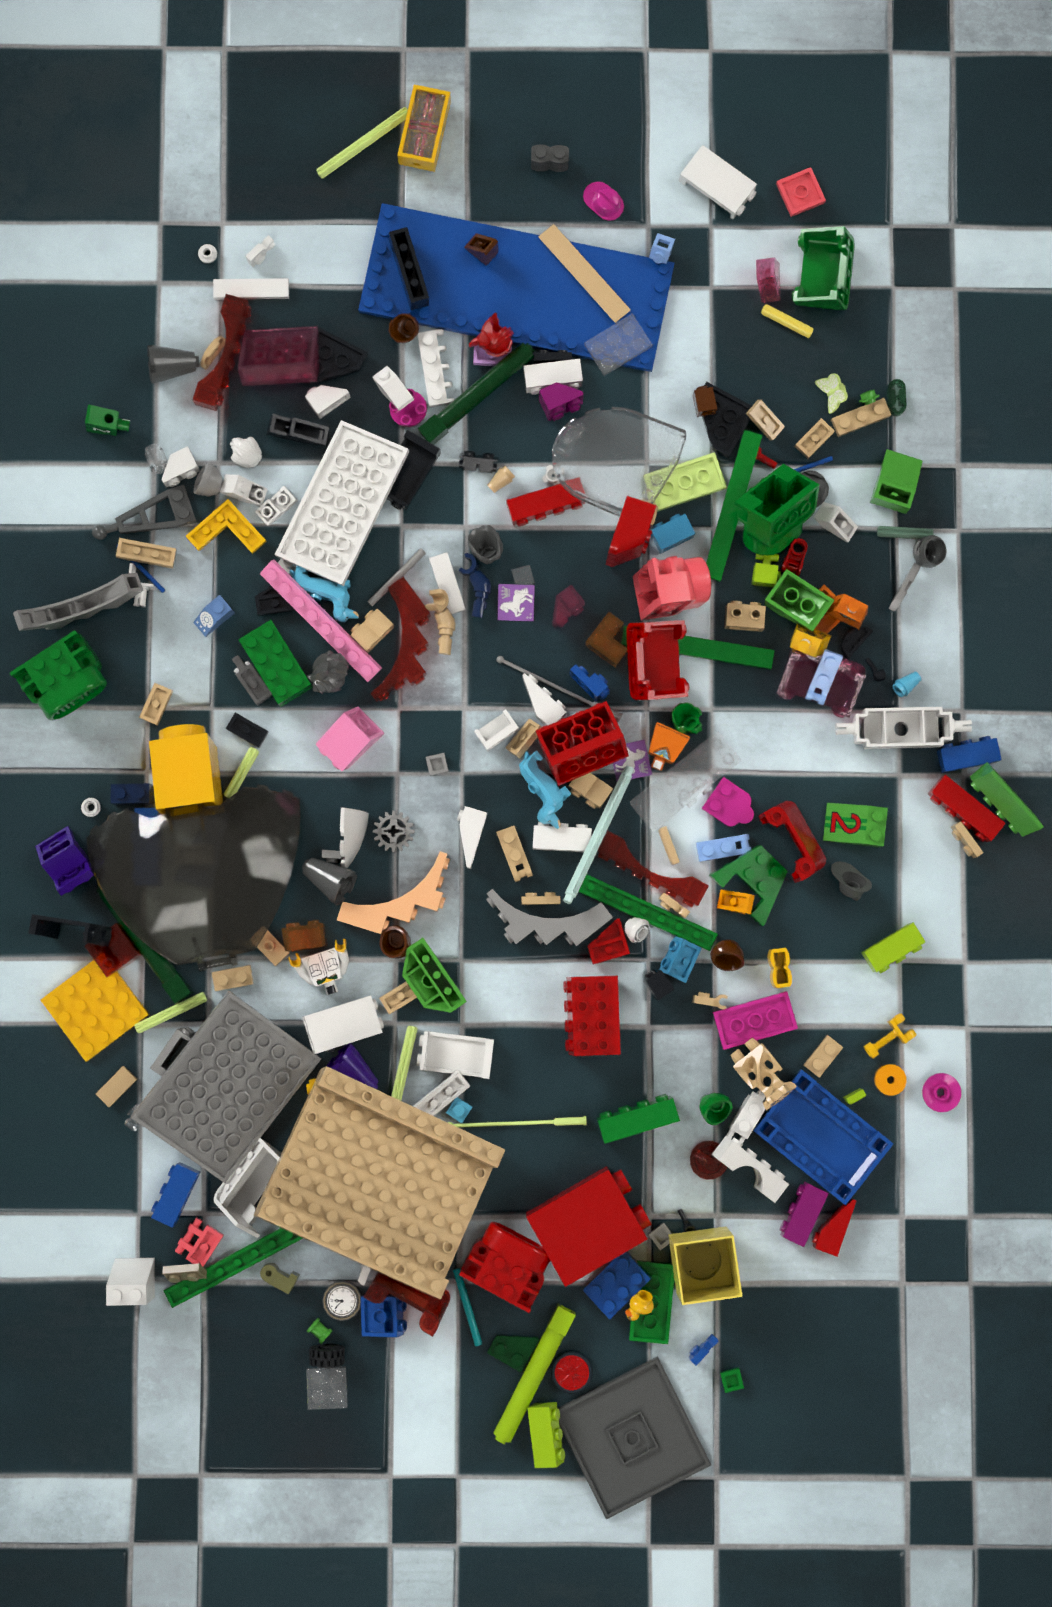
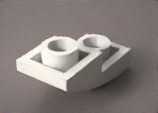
(276, 506)

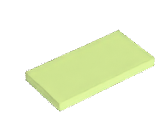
(692, 481)

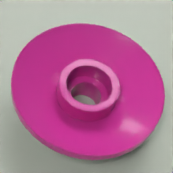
(951, 1092)

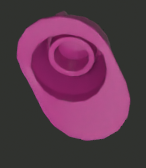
(603, 201)

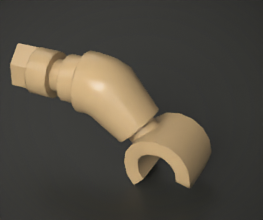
(444, 619)

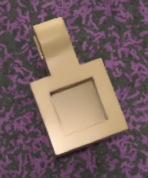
(704, 998)

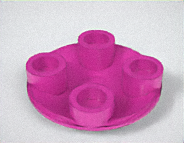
(412, 413)

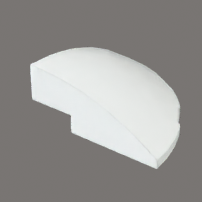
(353, 828)

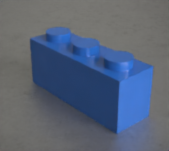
(968, 754)
(175, 1194)

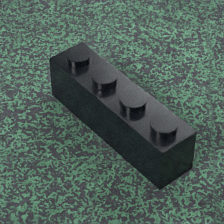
(408, 268)

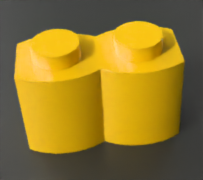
(780, 973)

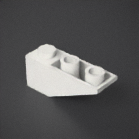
(545, 708)

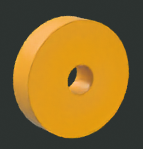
(898, 1083)

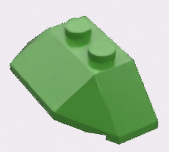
(430, 979)

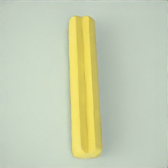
(787, 321)

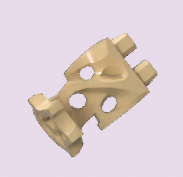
(755, 1063)

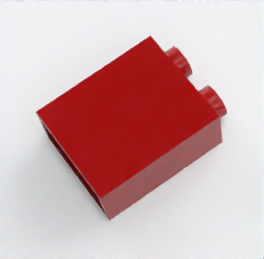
(588, 1224)

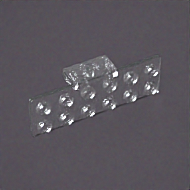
(685, 781)

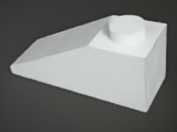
(471, 828)

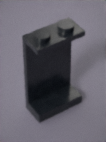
(50, 928)

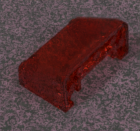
(432, 1307)

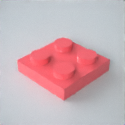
(800, 192)

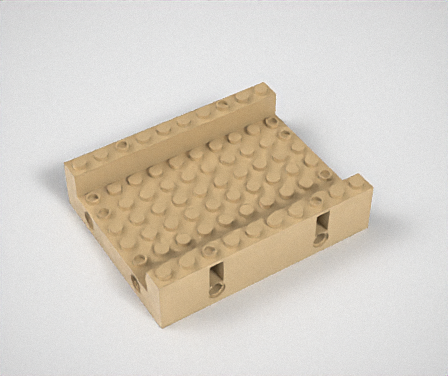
(378, 1181)

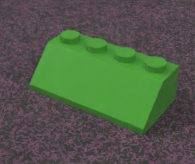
(1007, 802)

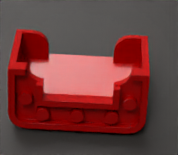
(655, 660)
(812, 855)

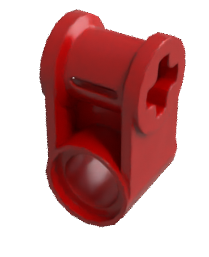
(794, 561)

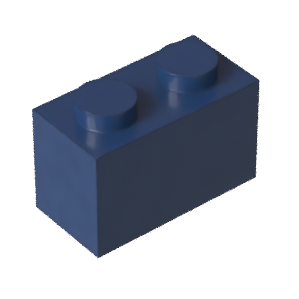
(132, 794)

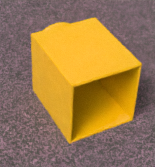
(185, 769)

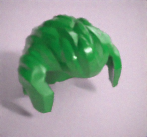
(686, 718)

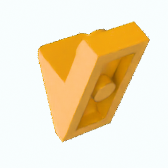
(735, 901)

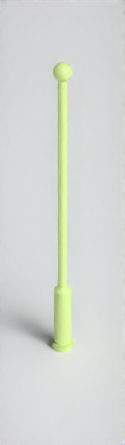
(557, 1122)

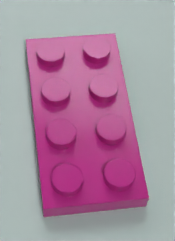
(755, 1020)

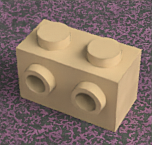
(744, 616)

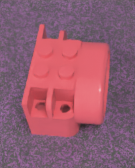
(671, 586)

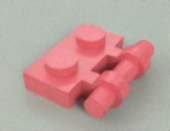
(204, 1246)

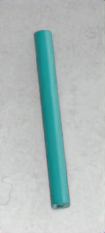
(467, 1307)

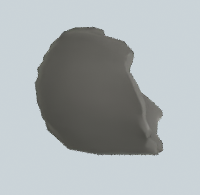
(485, 544)

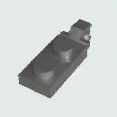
(251, 681)

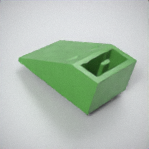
(896, 481)

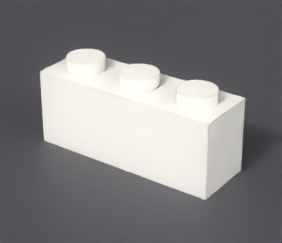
(545, 374)
(561, 839)

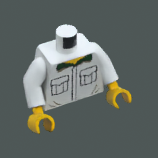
(323, 967)

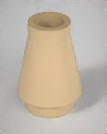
(501, 479)

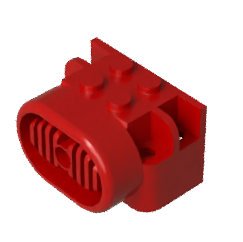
(507, 1265)

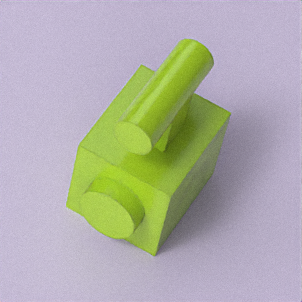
(764, 573)

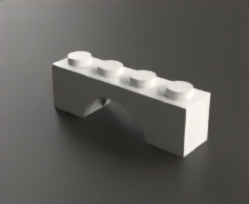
(766, 1181)

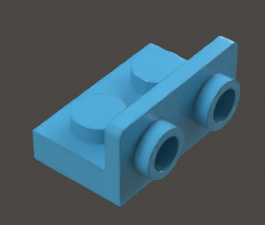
(680, 959)

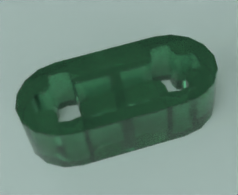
(901, 397)

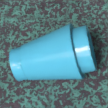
(906, 684)

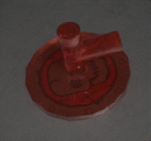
(704, 1163)

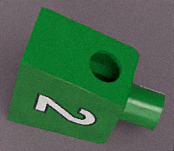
(97, 421)

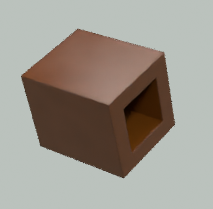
(704, 401)

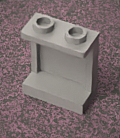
(161, 1063)

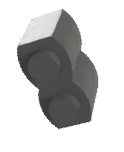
(553, 158)

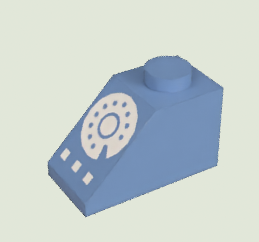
(213, 615)

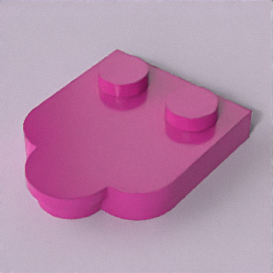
(729, 804)

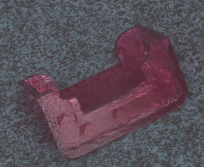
(844, 688)

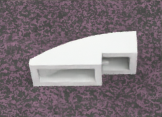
(446, 580)

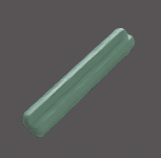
(903, 532)

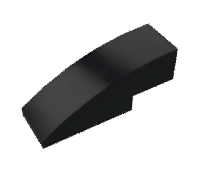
(297, 430)

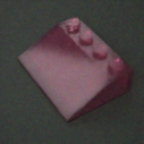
(279, 356)

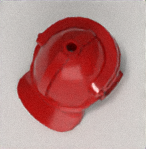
(494, 338)

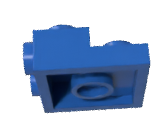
(594, 686)
(383, 1318)

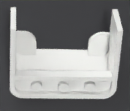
(246, 1185)

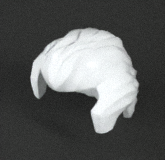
(245, 452)

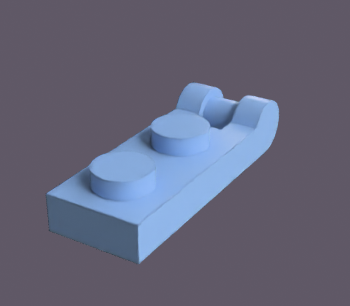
(824, 676)
(722, 847)

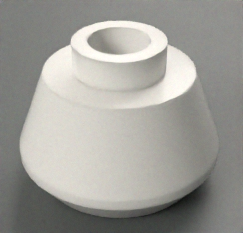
(637, 929)

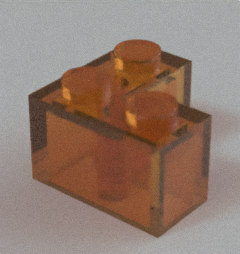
(603, 641)
(304, 937)

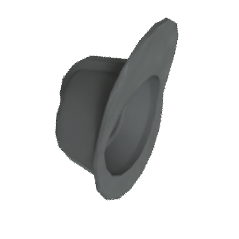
(850, 880)

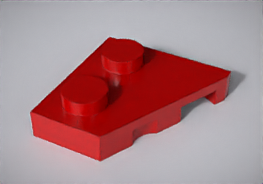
(609, 944)

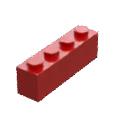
(540, 504)
(966, 808)

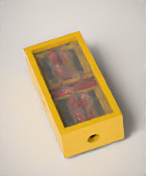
(424, 128)

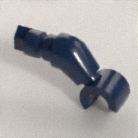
(481, 586)

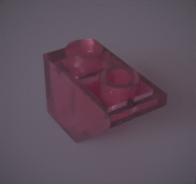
(768, 279)
(567, 604)

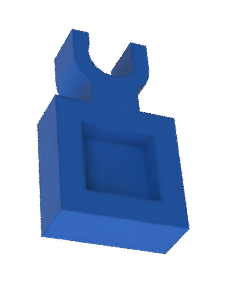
(698, 1352)

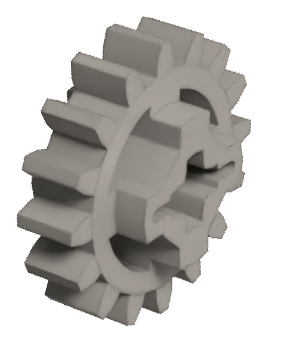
(393, 823)

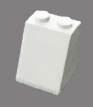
(131, 1282)

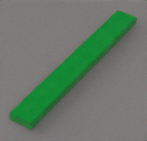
(728, 516)
(721, 651)
(653, 914)
(231, 1265)

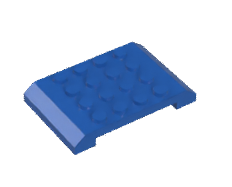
(823, 1138)

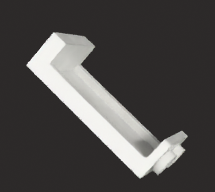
(719, 181)
(343, 1024)
(455, 1052)

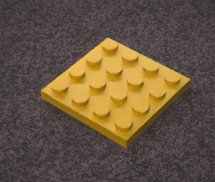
(94, 1009)

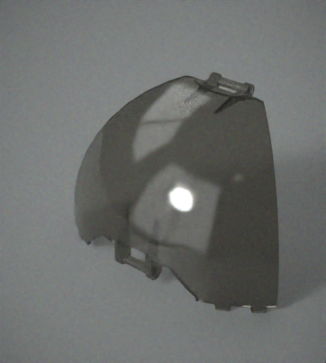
(200, 877)

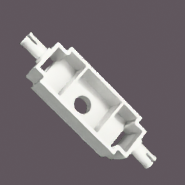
(920, 722)

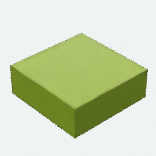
(854, 1096)

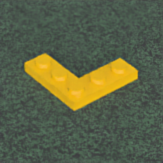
(226, 516)

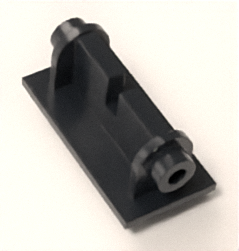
(470, 460)

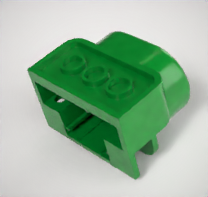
(776, 510)
(62, 676)

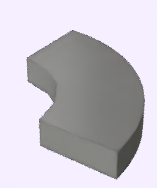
(908, 580)

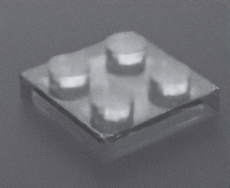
(327, 1388)

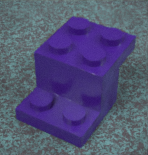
(64, 861)

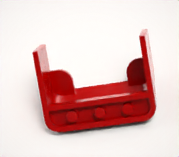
(631, 532)

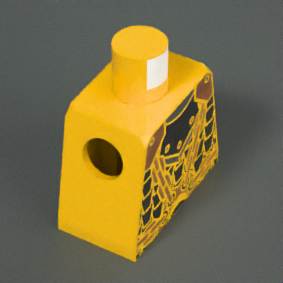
(809, 642)

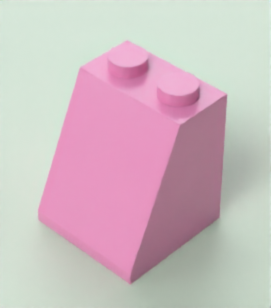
(349, 738)

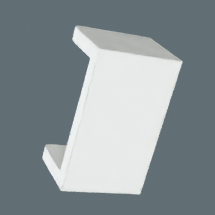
(497, 730)

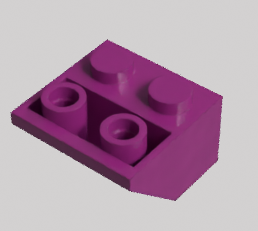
(560, 399)

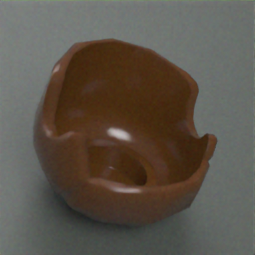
(403, 328)

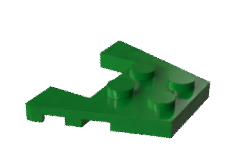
(760, 873)

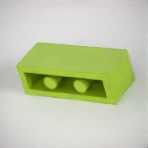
(894, 948)
(546, 1435)

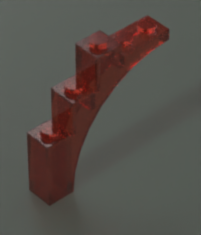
(413, 642)

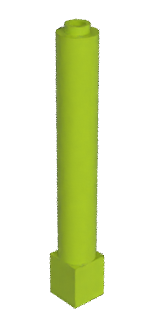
(534, 1373)

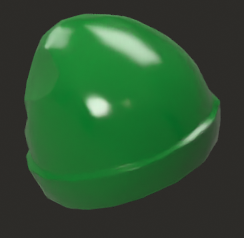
(715, 1108)

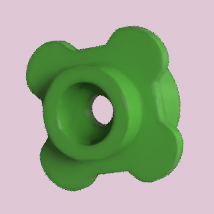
(868, 397)

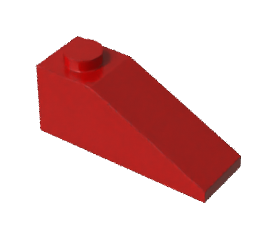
(832, 1231)

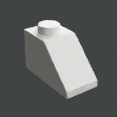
(393, 388)
(325, 399)
(835, 521)

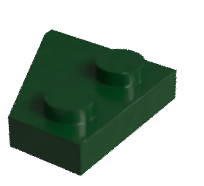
(513, 1349)

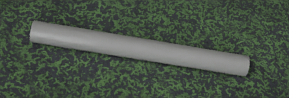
(399, 574)

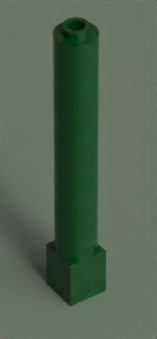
(438, 425)
(171, 980)

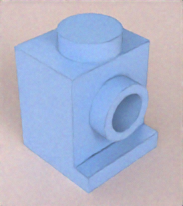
(658, 253)

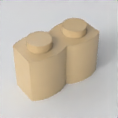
(371, 630)
(591, 789)

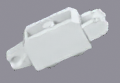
(747, 1116)

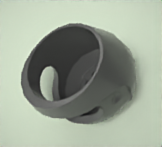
(929, 551)

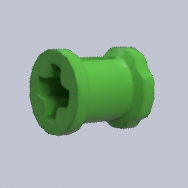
(319, 1330)

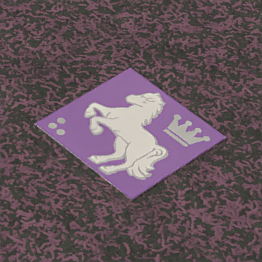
(516, 602)
(637, 759)

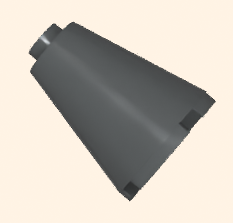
(170, 363)
(330, 879)

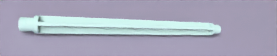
(598, 835)

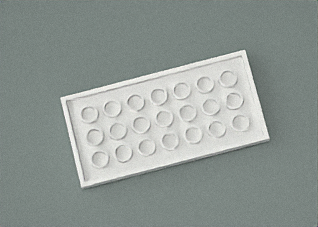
(342, 503)

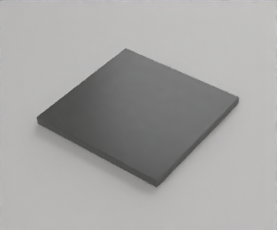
(632, 1437)

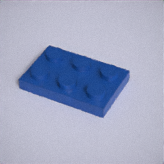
(617, 1284)

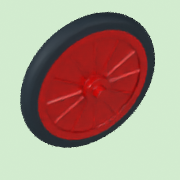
(571, 1372)

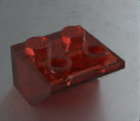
(118, 954)

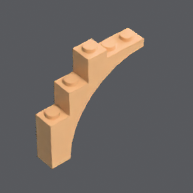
(403, 908)

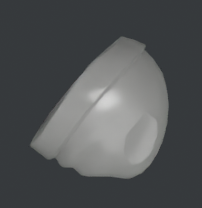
(208, 481)

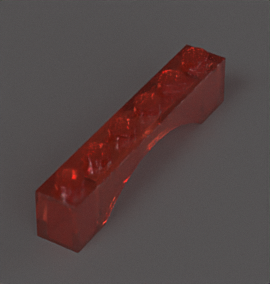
(210, 389)
(687, 888)

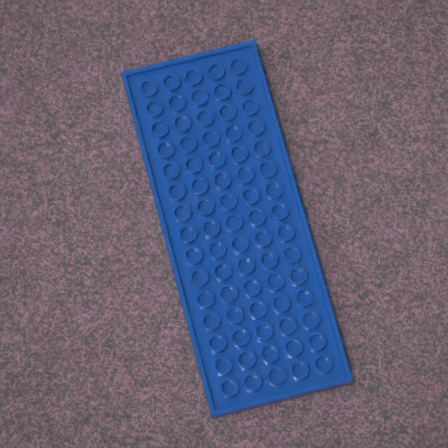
(520, 284)

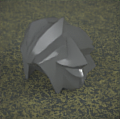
(329, 672)

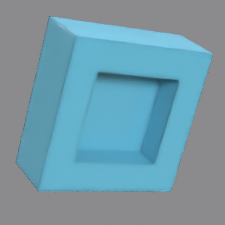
(459, 1109)

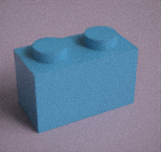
(672, 533)

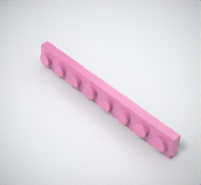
(320, 620)

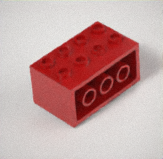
(592, 1015)

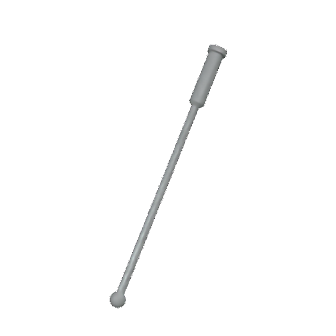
(500, 659)

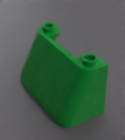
(825, 268)

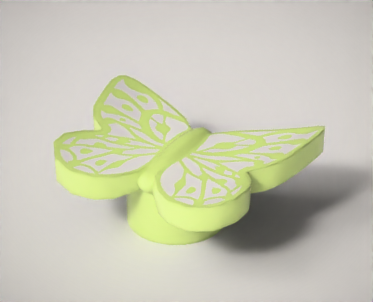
(835, 391)

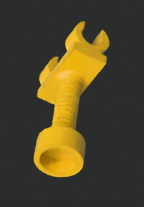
(872, 1049)

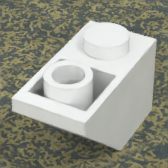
(180, 466)
(243, 489)

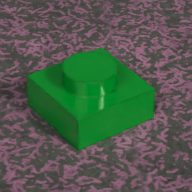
(731, 1380)

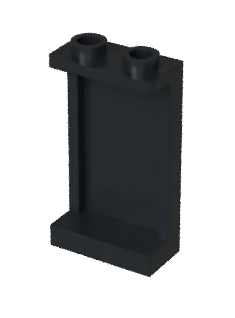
(414, 470)

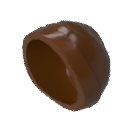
(394, 942)
(727, 955)

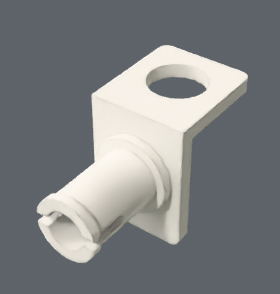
(140, 599)

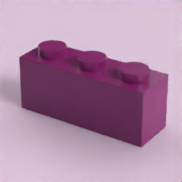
(803, 1213)

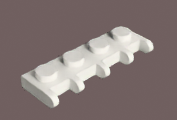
(433, 368)

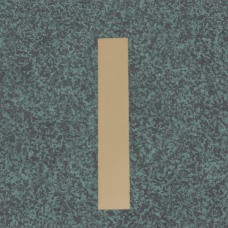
(584, 273)

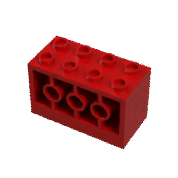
(582, 743)

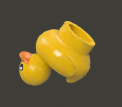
(640, 1304)

